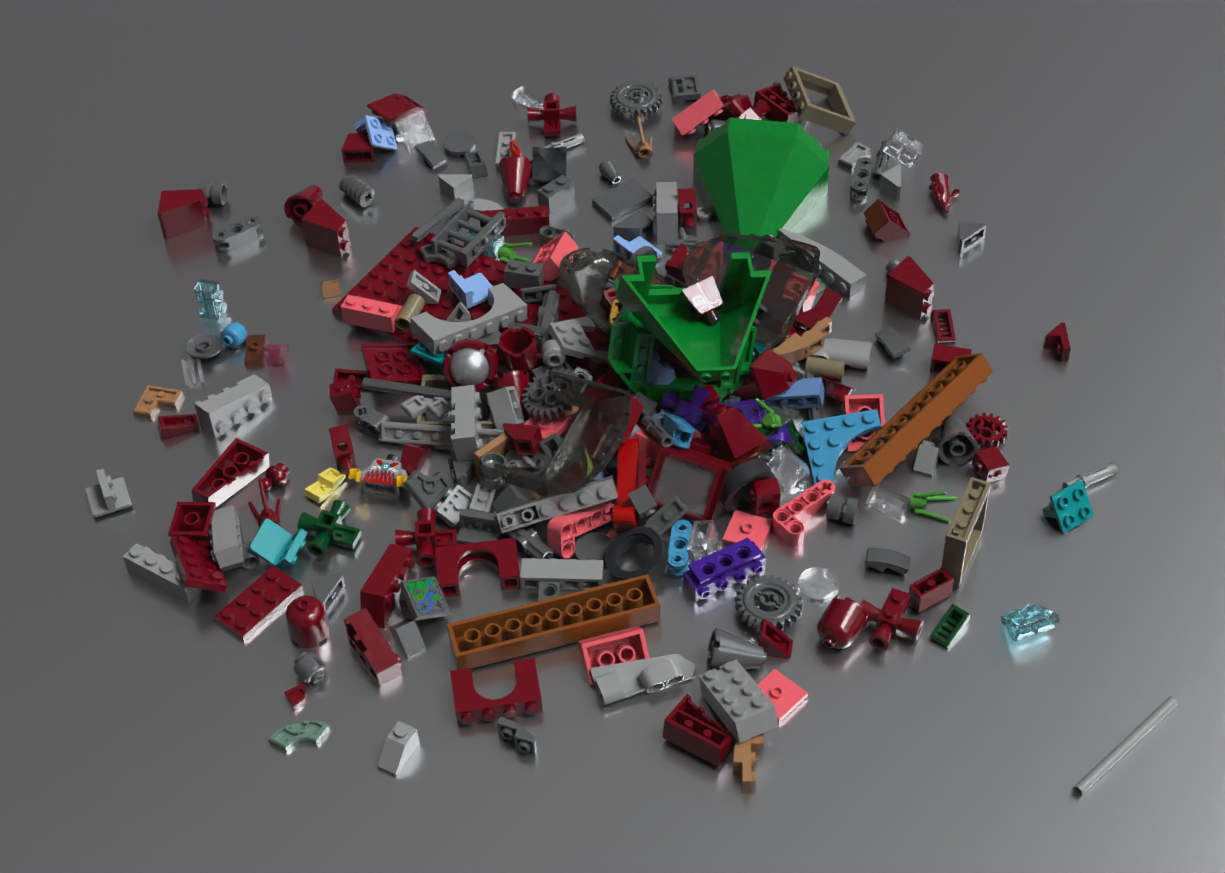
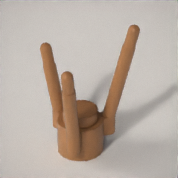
(642, 149)

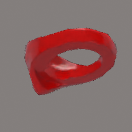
(514, 143)

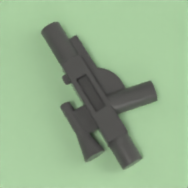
(688, 240)

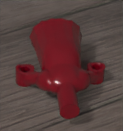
(941, 190)

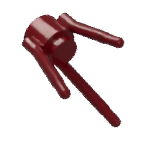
(266, 513)

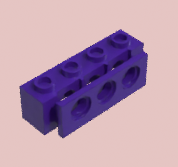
(723, 569)

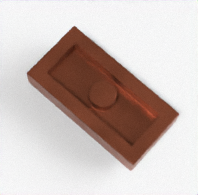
(254, 350)

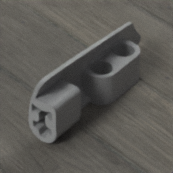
(853, 353)
(634, 677)

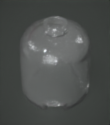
(789, 470)

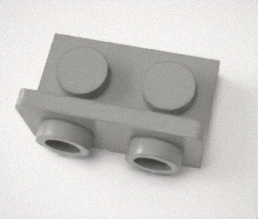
(451, 507)

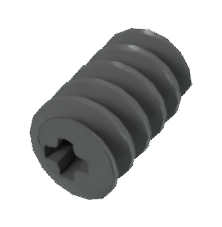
(357, 190)

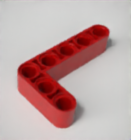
(625, 514)

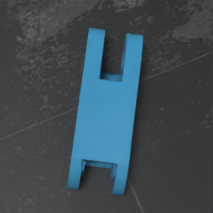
(678, 429)
(677, 550)

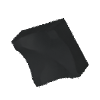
(549, 164)

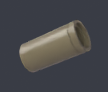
(411, 308)
(825, 367)

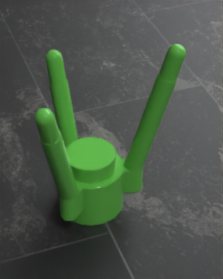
(506, 252)
(770, 419)
(919, 501)

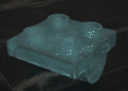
(1029, 621)

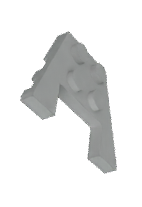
(574, 342)

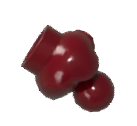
(275, 475)

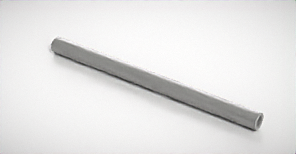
(1128, 743)

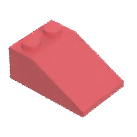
(862, 403)

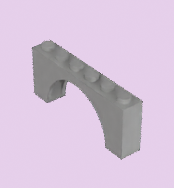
(440, 334)

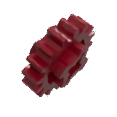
(987, 429)

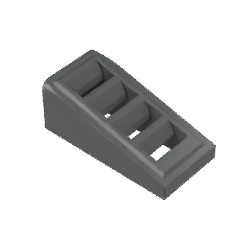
(476, 164)

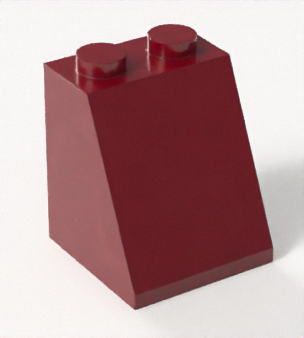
(182, 211)
(326, 229)
(910, 289)
(731, 430)

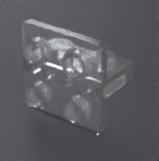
(414, 130)

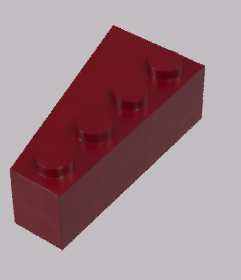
(231, 472)
(382, 586)

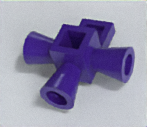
(689, 409)

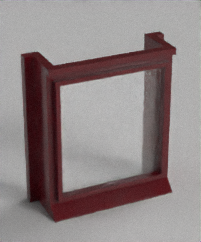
(690, 476)

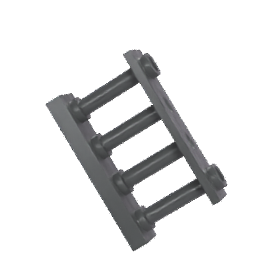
(475, 245)

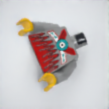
(381, 477)

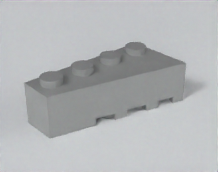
(665, 211)
(232, 405)
(465, 422)

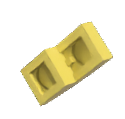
(327, 483)

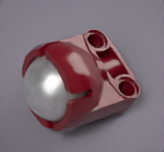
(471, 363)

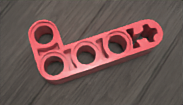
(790, 517)
(564, 528)

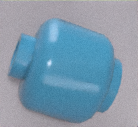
(233, 335)

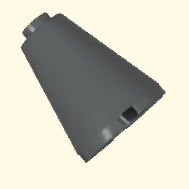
(956, 442)
(728, 647)

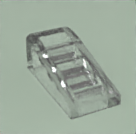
(523, 93)

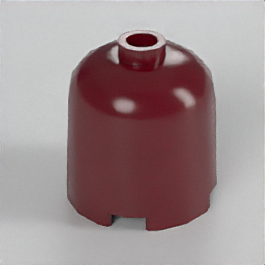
(518, 349)
(307, 621)
(841, 623)

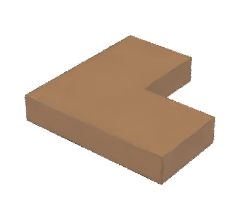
(154, 397)

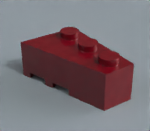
(781, 106)
(372, 647)
(696, 732)

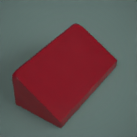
(355, 375)

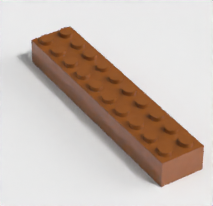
(915, 420)
(553, 622)

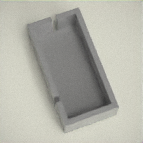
(738, 701)

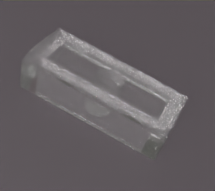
(888, 502)

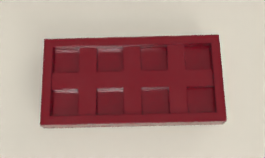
(197, 564)
(258, 603)

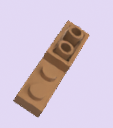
(797, 348)
(745, 758)

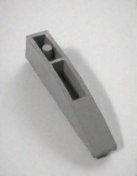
(833, 266)
(556, 505)

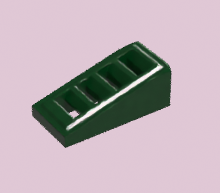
(957, 612)

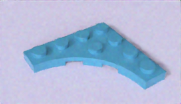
(830, 436)

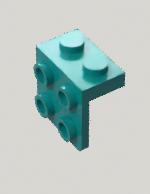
(277, 545)

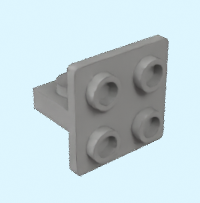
(108, 495)

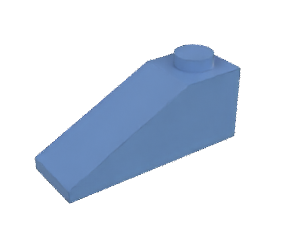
(802, 394)

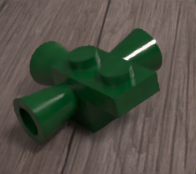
(329, 529)

